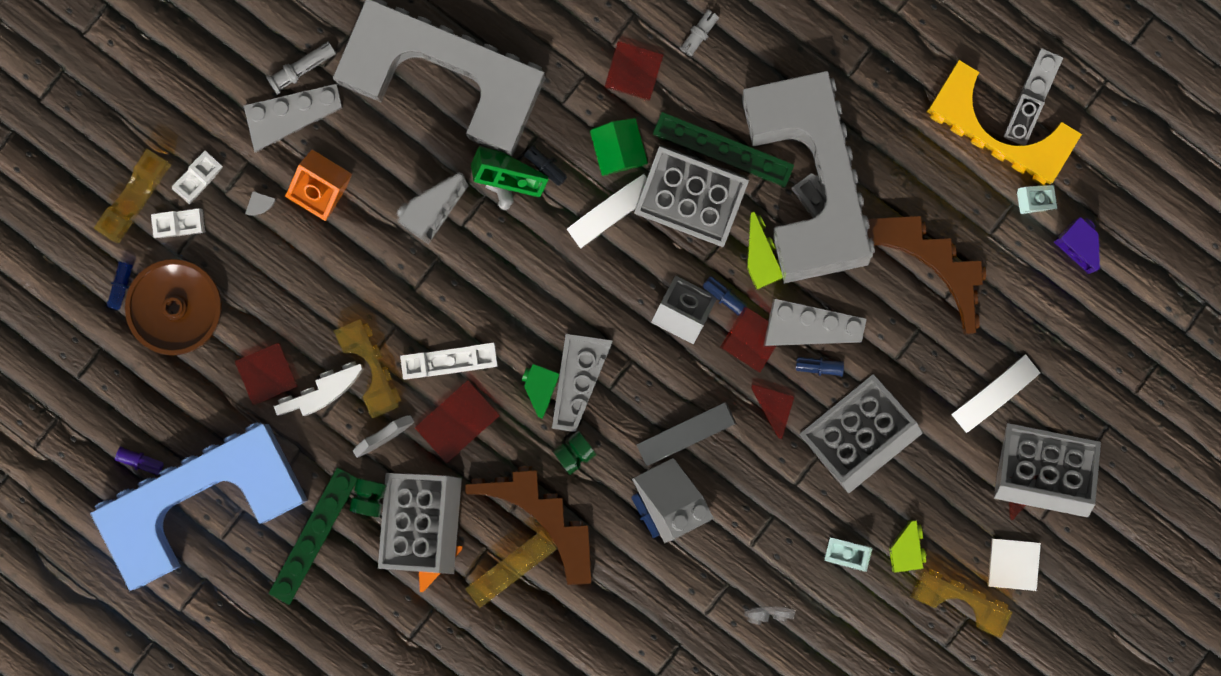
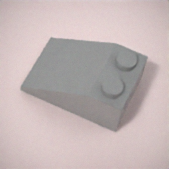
(672, 500)

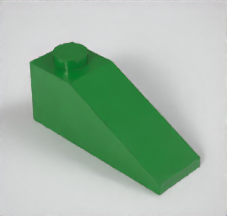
(505, 172)

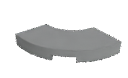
(383, 436)

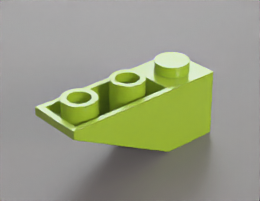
(761, 261)

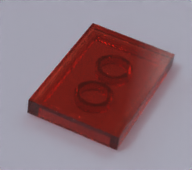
(457, 421)

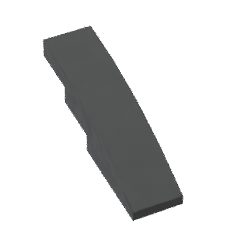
(686, 434)

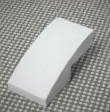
(197, 177)
(178, 223)

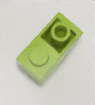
(906, 550)

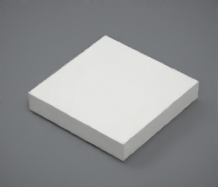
(1014, 564)

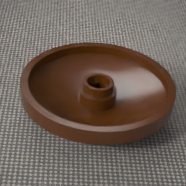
(173, 307)

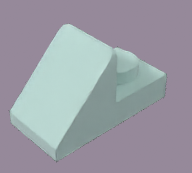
(1036, 199)
(848, 554)

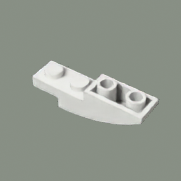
(330, 388)

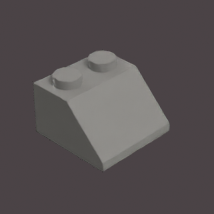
(684, 309)

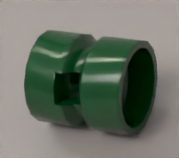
(574, 452)
(368, 497)

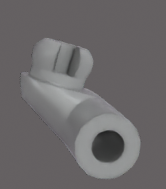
(505, 197)

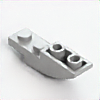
(1032, 97)

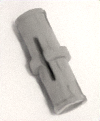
(699, 33)

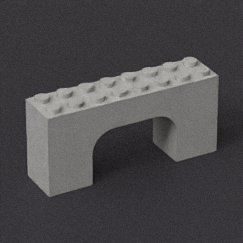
(391, 36)
(808, 113)

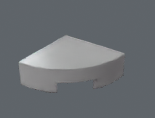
(259, 204)

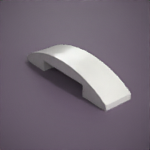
(607, 212)
(449, 361)
(996, 394)

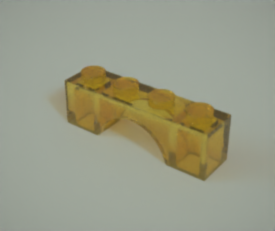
(140, 187)
(356, 340)
(511, 568)
(989, 616)

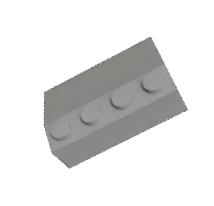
(691, 195)
(429, 211)
(861, 433)
(1066, 460)
(419, 523)

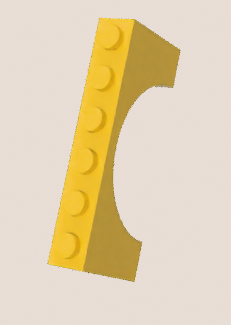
(956, 109)

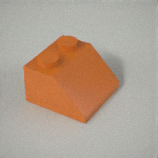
(318, 184)

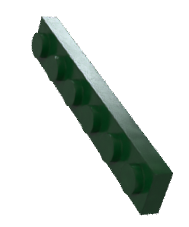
(723, 149)
(313, 536)

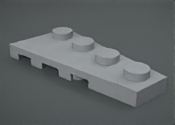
(282, 116)
(803, 324)
(579, 371)

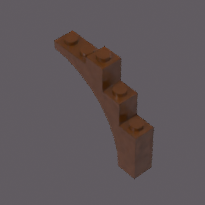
(959, 277)
(549, 512)

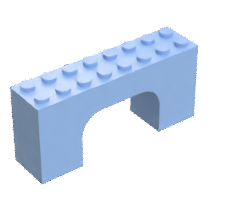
(135, 520)

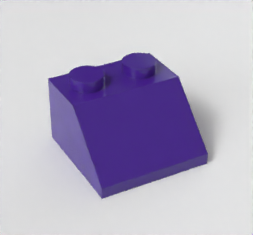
(1081, 244)

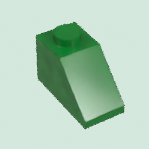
(540, 387)

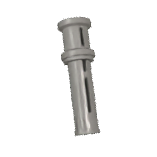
(292, 72)

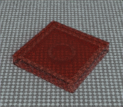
(633, 71)
(747, 340)
(266, 374)

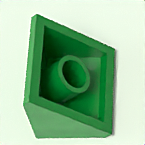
(618, 146)

